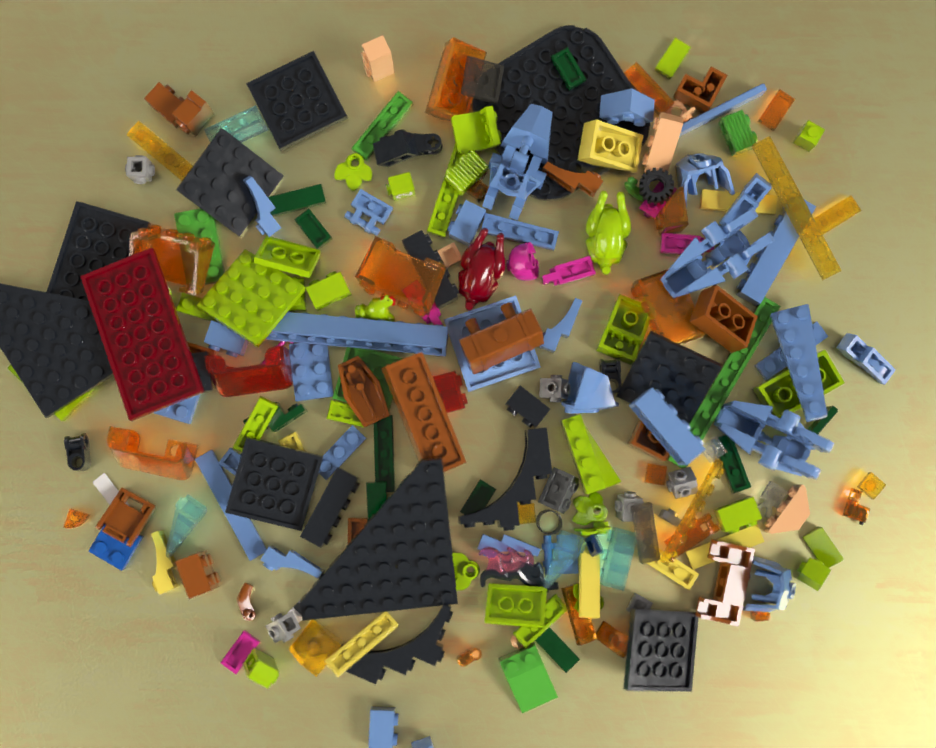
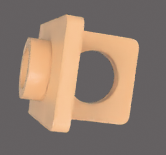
(686, 114)

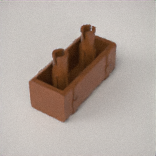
(502, 340)

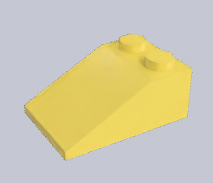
(610, 146)

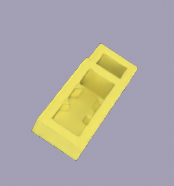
(164, 578)

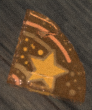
(75, 518)
(760, 616)

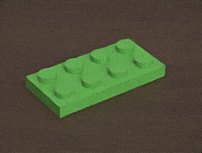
(203, 225)

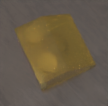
(315, 646)

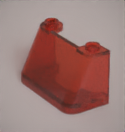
(267, 377)

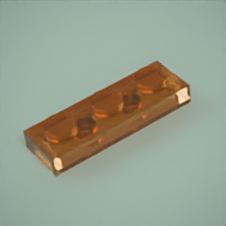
(646, 85)
(582, 627)

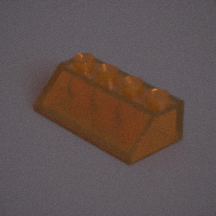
(446, 90)

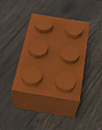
(723, 318)

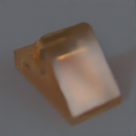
(613, 639)

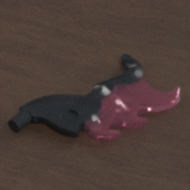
(513, 566)

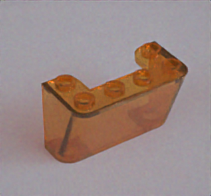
(181, 256)
(404, 277)
(667, 315)
(125, 445)

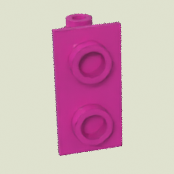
(652, 210)

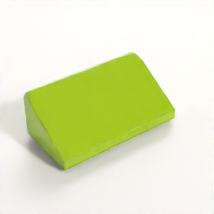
(823, 547)

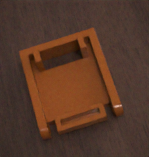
(123, 520)

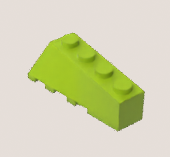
(589, 460)

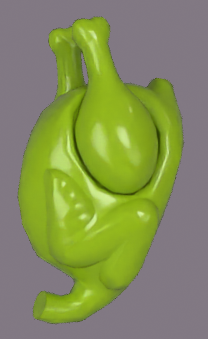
(607, 231)

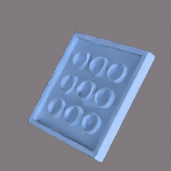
(488, 316)

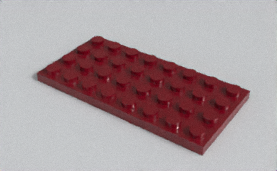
(142, 334)

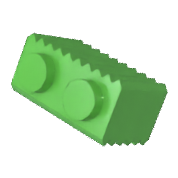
(737, 132)

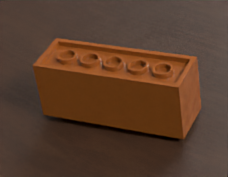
(423, 411)

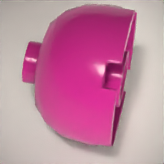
(523, 263)

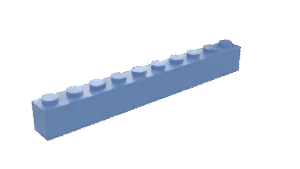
(361, 333)

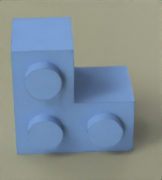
(627, 106)

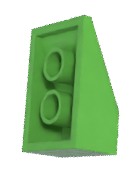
(527, 678)

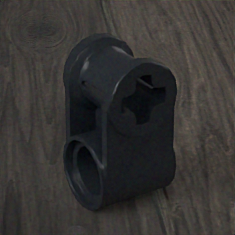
(424, 143)
(612, 369)
(77, 450)

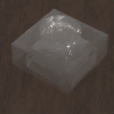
(713, 449)

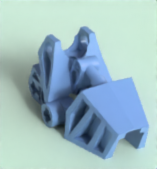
(529, 133)
(691, 273)
(744, 426)

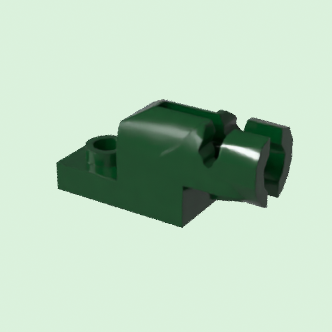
(281, 418)

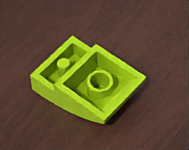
(624, 330)

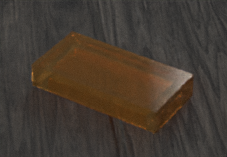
(776, 110)

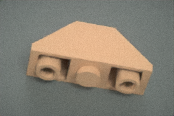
(791, 512)

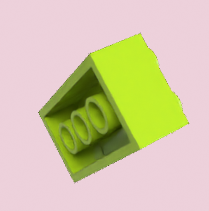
(780, 390)

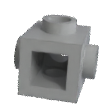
(136, 165)
(554, 388)
(682, 483)
(624, 503)
(283, 627)

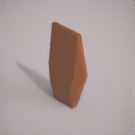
(362, 391)

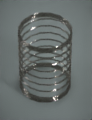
(559, 525)

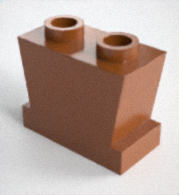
(192, 114)

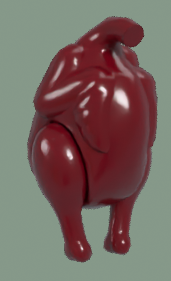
(481, 269)

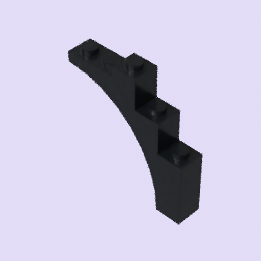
(505, 510)
(401, 657)

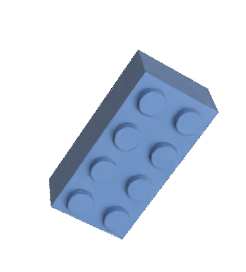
(667, 427)

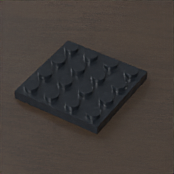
(297, 100)
(218, 184)
(673, 370)
(273, 483)
(660, 650)

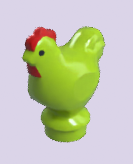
(376, 309)

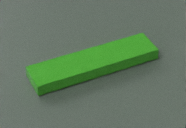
(382, 124)

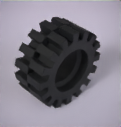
(658, 175)

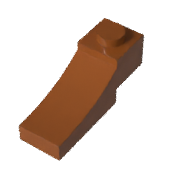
(587, 182)

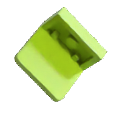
(476, 130)

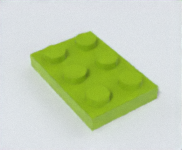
(287, 256)
(516, 605)

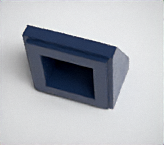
(594, 545)

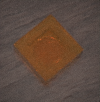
(655, 474)

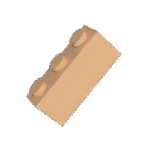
(377, 58)
(663, 142)

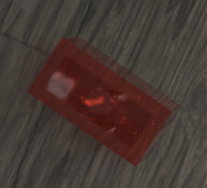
(449, 391)

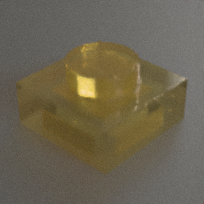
(871, 485)
(526, 513)

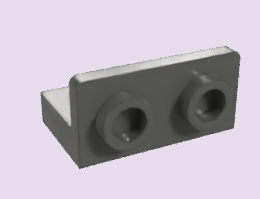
(559, 490)

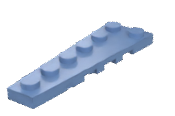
(798, 346)

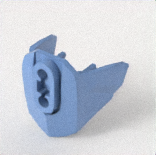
(693, 165)
(588, 391)
(782, 587)

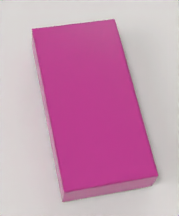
(239, 652)

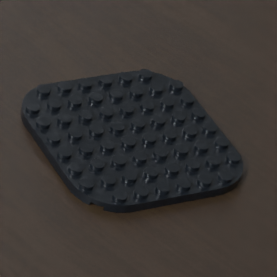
(533, 79)

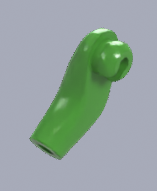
(632, 189)

